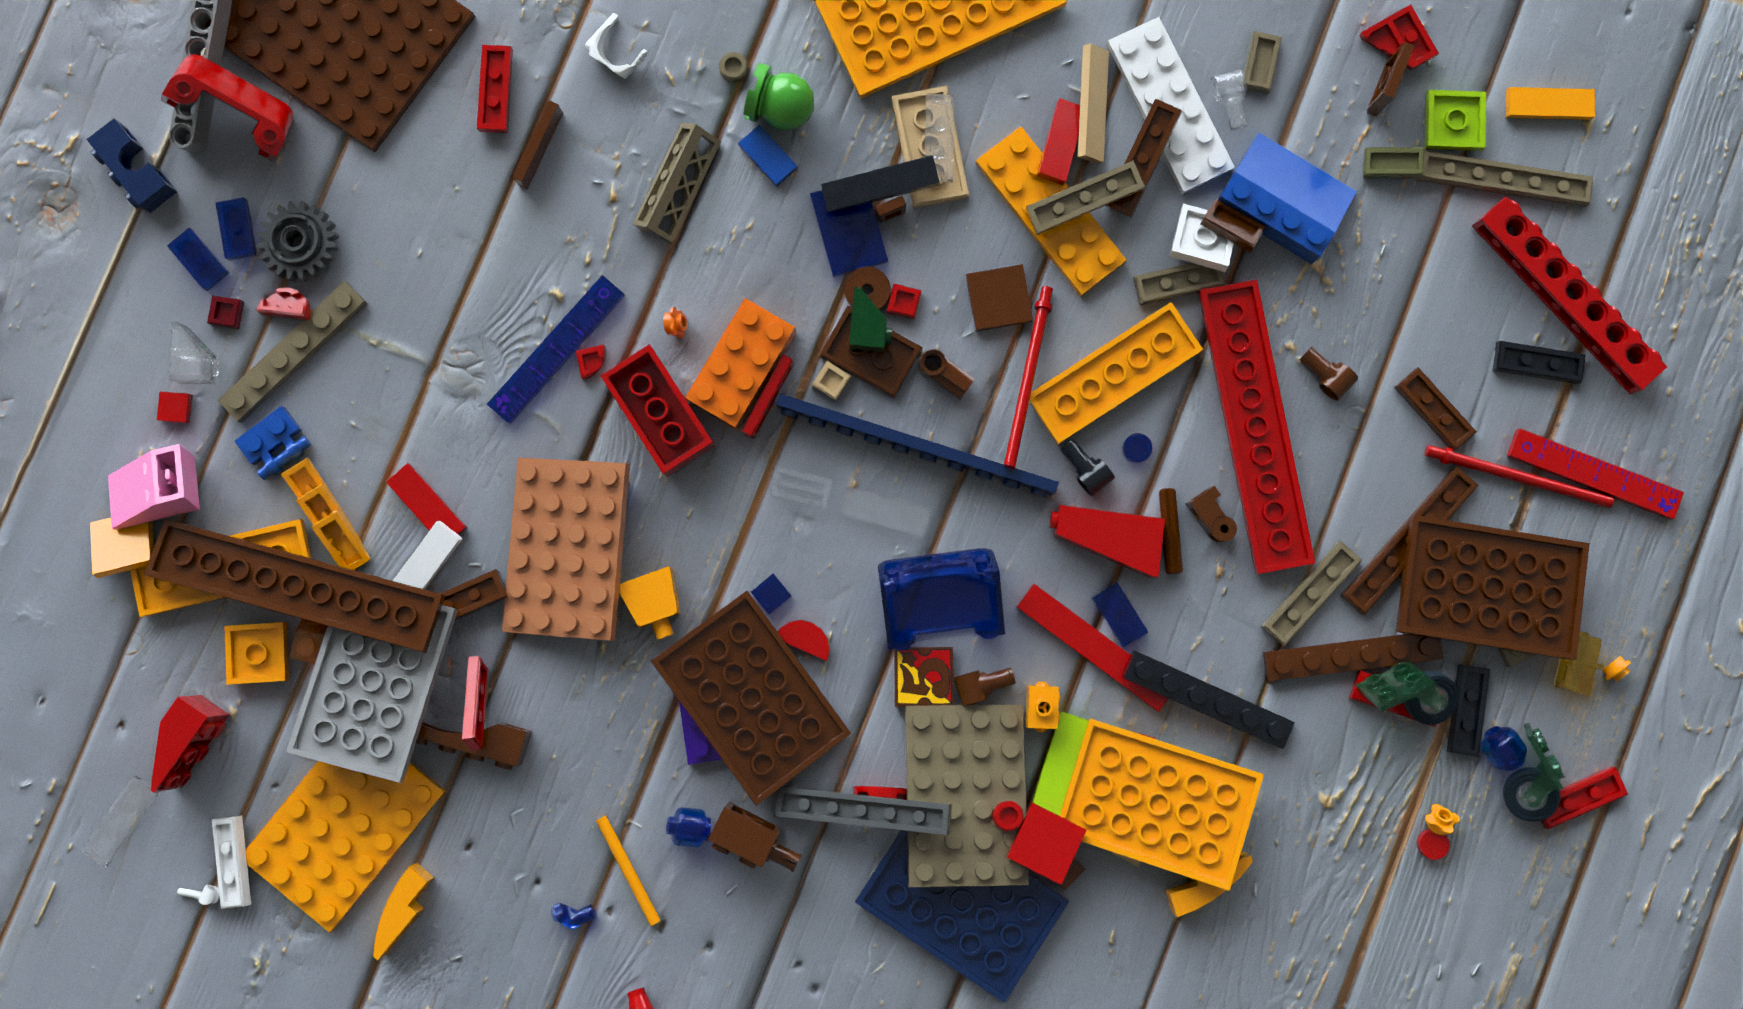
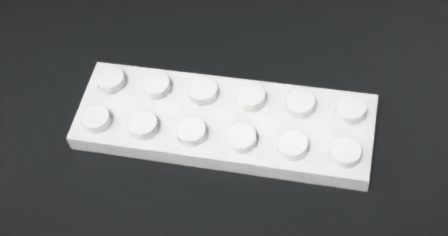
(1156, 72)

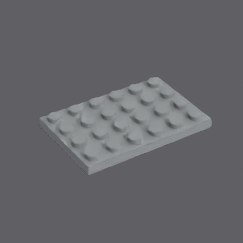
(368, 701)

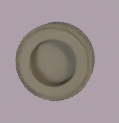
(733, 67)

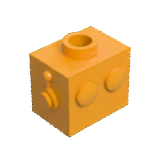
(1034, 696)

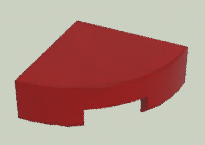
(590, 360)

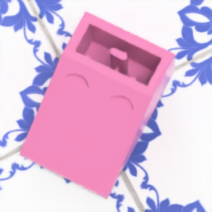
(154, 487)

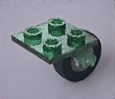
(1426, 695)
(1532, 791)

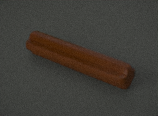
(1171, 533)

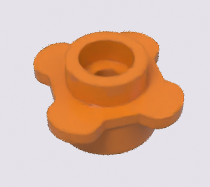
(675, 322)

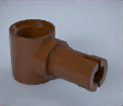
(1333, 377)
(976, 685)

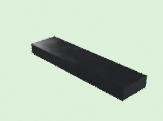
(880, 184)

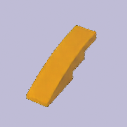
(326, 515)

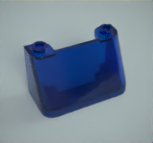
(941, 595)

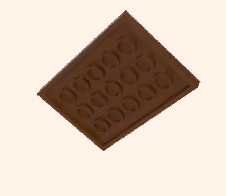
(1493, 587)
(750, 697)

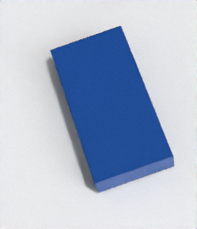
(768, 155)

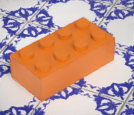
(741, 364)

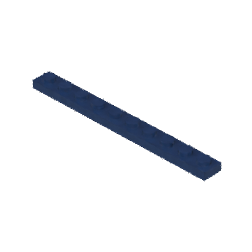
(904, 442)

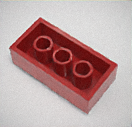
(658, 410)

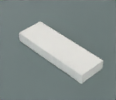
(429, 556)
(231, 862)

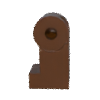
(1211, 517)

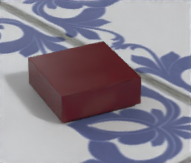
(225, 312)

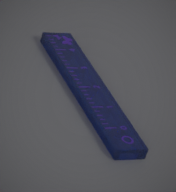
(556, 349)

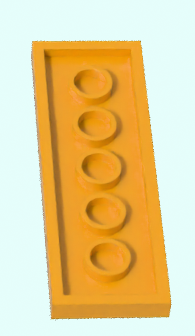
(1076, 247)
(1114, 373)
(159, 596)

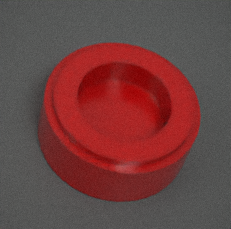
(1007, 816)
(1432, 844)

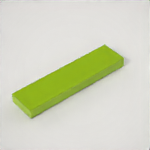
(1060, 762)

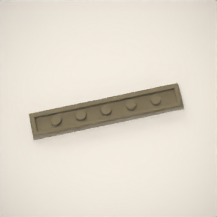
(1507, 178)

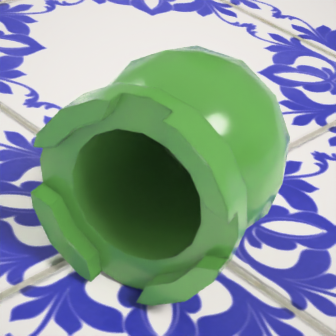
(781, 99)

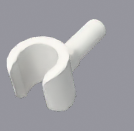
(209, 894)

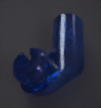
(571, 917)

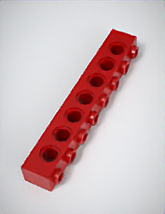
(1570, 312)

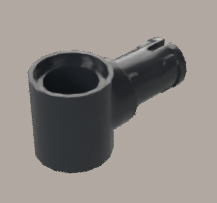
(1092, 473)

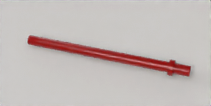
(1043, 307)
(1448, 456)

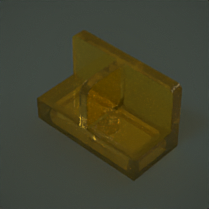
(1579, 674)

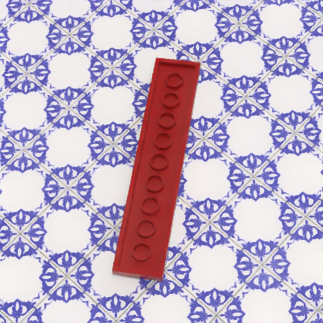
(1256, 427)

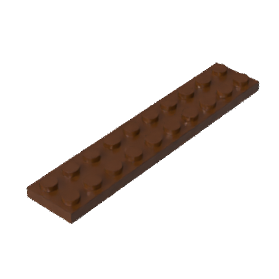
(295, 585)

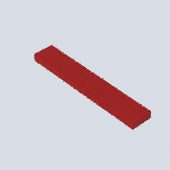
(1084, 640)

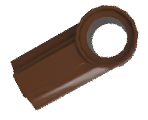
(948, 375)

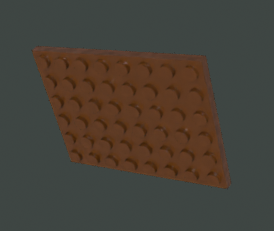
(348, 57)

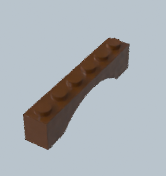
(500, 743)

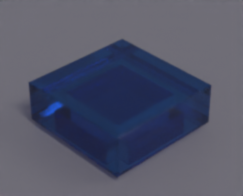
(771, 593)

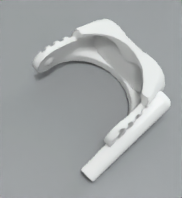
(596, 49)

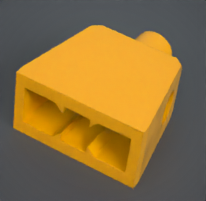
(653, 600)

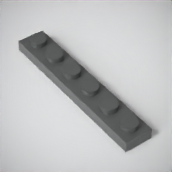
(863, 810)

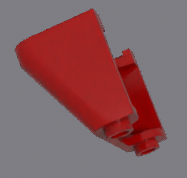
(200, 74)

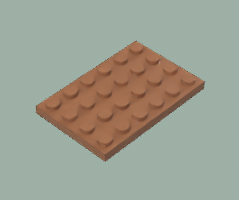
(566, 548)

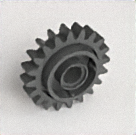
(310, 253)

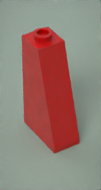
(1116, 536)

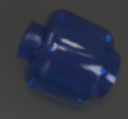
(1504, 748)
(688, 827)

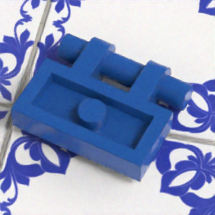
(268, 436)

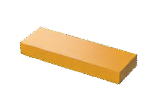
(1550, 103)

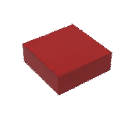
(904, 301)
(174, 407)

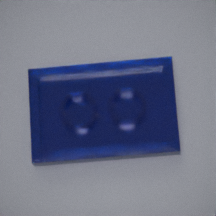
(849, 236)

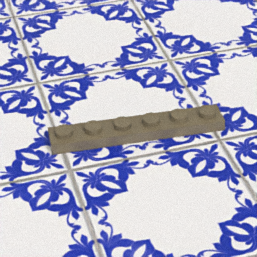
(292, 352)

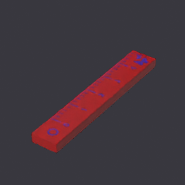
(1595, 474)

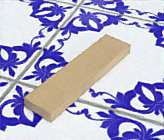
(1093, 103)

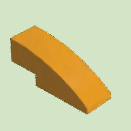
(1196, 894)
(401, 908)

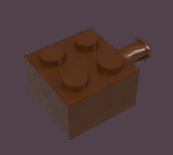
(750, 838)

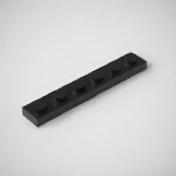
(1208, 699)

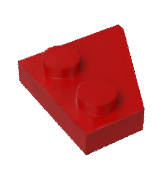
(1398, 29)

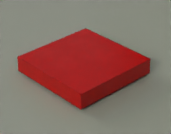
(1046, 843)

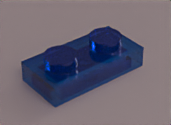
(236, 228)
(198, 259)
(1119, 615)

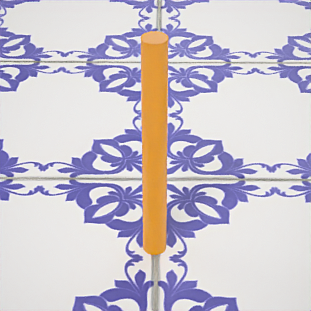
(628, 870)

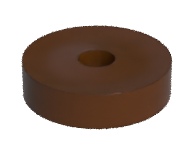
(869, 277)

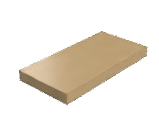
(910, 122)

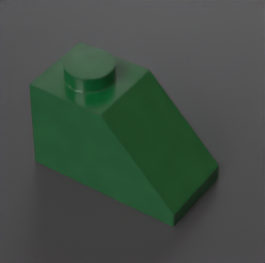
(868, 325)

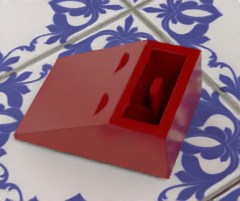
(185, 740)

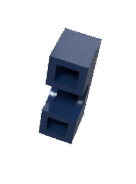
(116, 148)

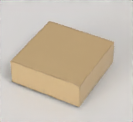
(831, 381)

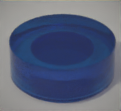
(1137, 448)

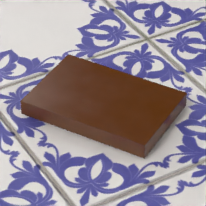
(881, 370)

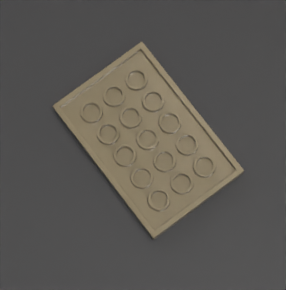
(974, 762)

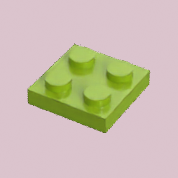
(1455, 120)

